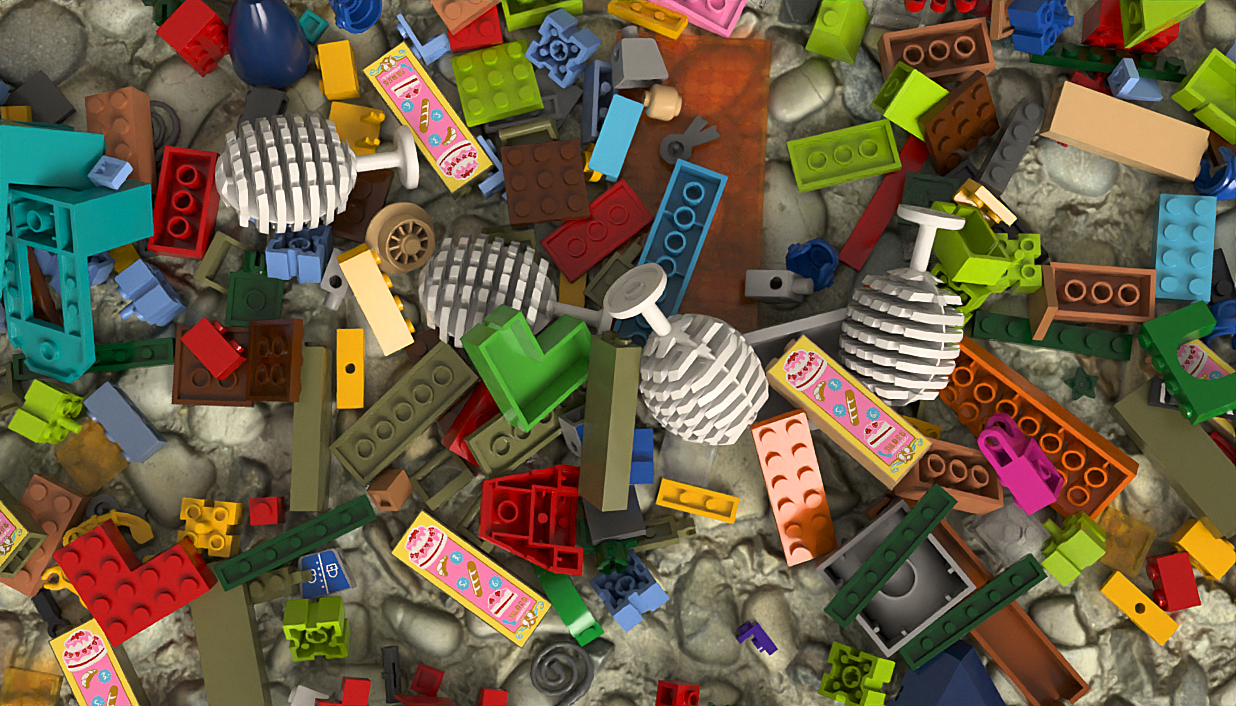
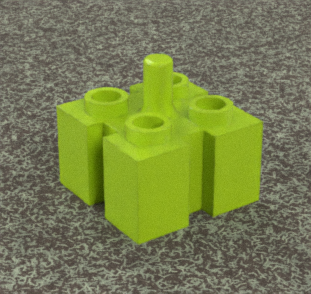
(1022, 273)
(971, 294)
(47, 413)
(1072, 547)
(317, 628)
(855, 676)

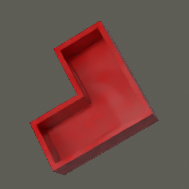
(124, 592)

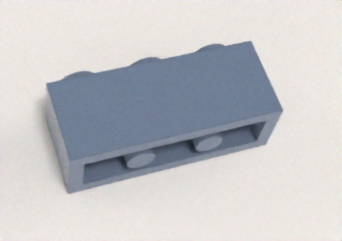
(597, 98)
(124, 423)

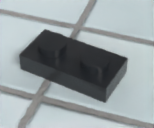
(1222, 283)

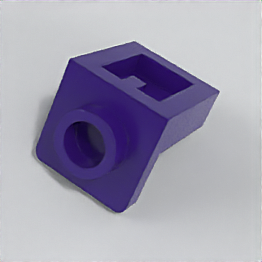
(760, 640)

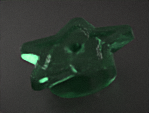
(1089, 384)

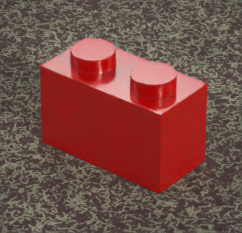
(214, 348)
(1172, 581)

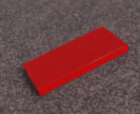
(586, 242)

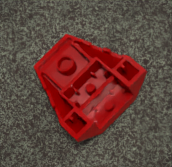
(534, 517)

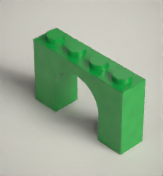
(1162, 337)

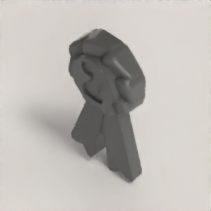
(680, 146)
(104, 503)

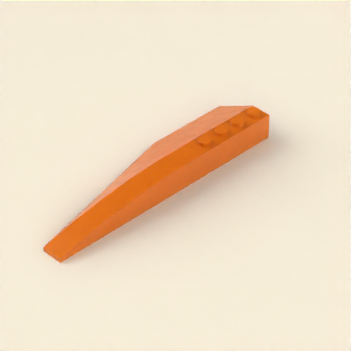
(1088, 462)

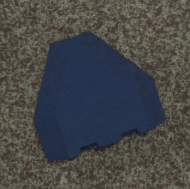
(949, 679)

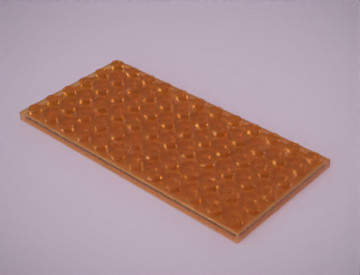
(730, 89)

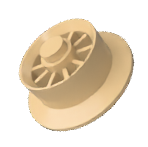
(401, 237)

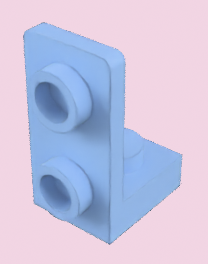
(432, 50)
(1129, 86)
(110, 172)
(494, 182)

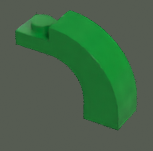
(569, 605)

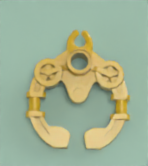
(139, 528)

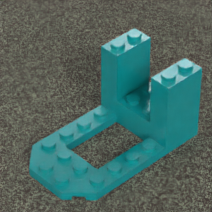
(45, 157)
(74, 227)

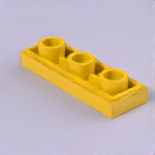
(350, 352)
(1148, 617)

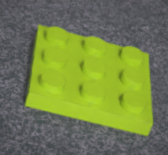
(496, 83)

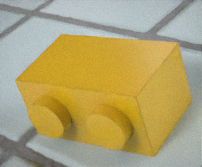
(338, 71)
(1208, 555)

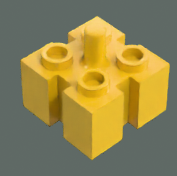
(212, 525)

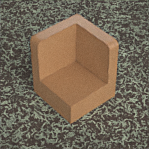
(390, 489)

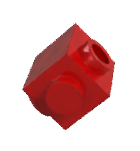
(677, 693)

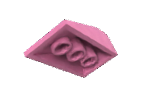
(712, 15)

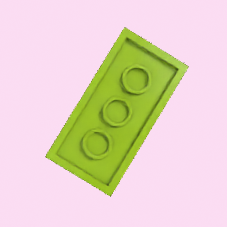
(843, 155)

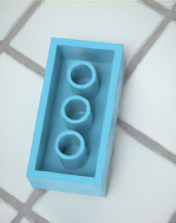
(1183, 248)

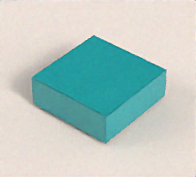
(313, 25)

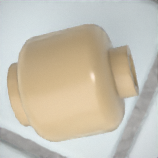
(661, 102)

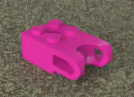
(1020, 464)

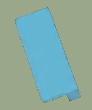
(615, 137)

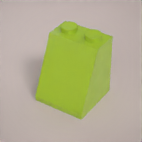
(1148, 17)
(838, 29)
(907, 97)

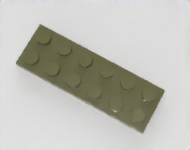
(404, 413)
(503, 447)

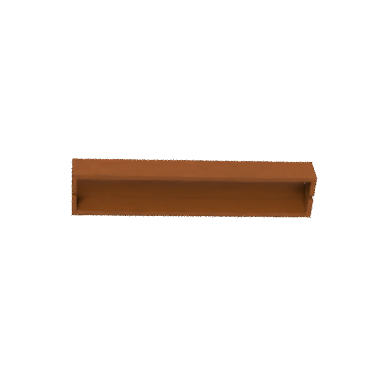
(1009, 636)

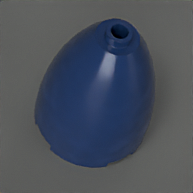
(267, 43)

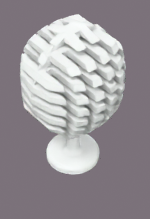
(299, 171)
(476, 278)
(901, 327)
(694, 367)

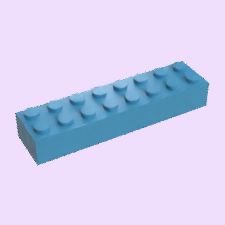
(677, 239)

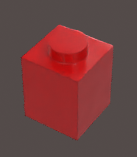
(267, 511)

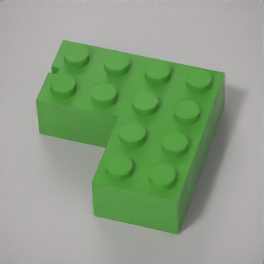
(528, 372)

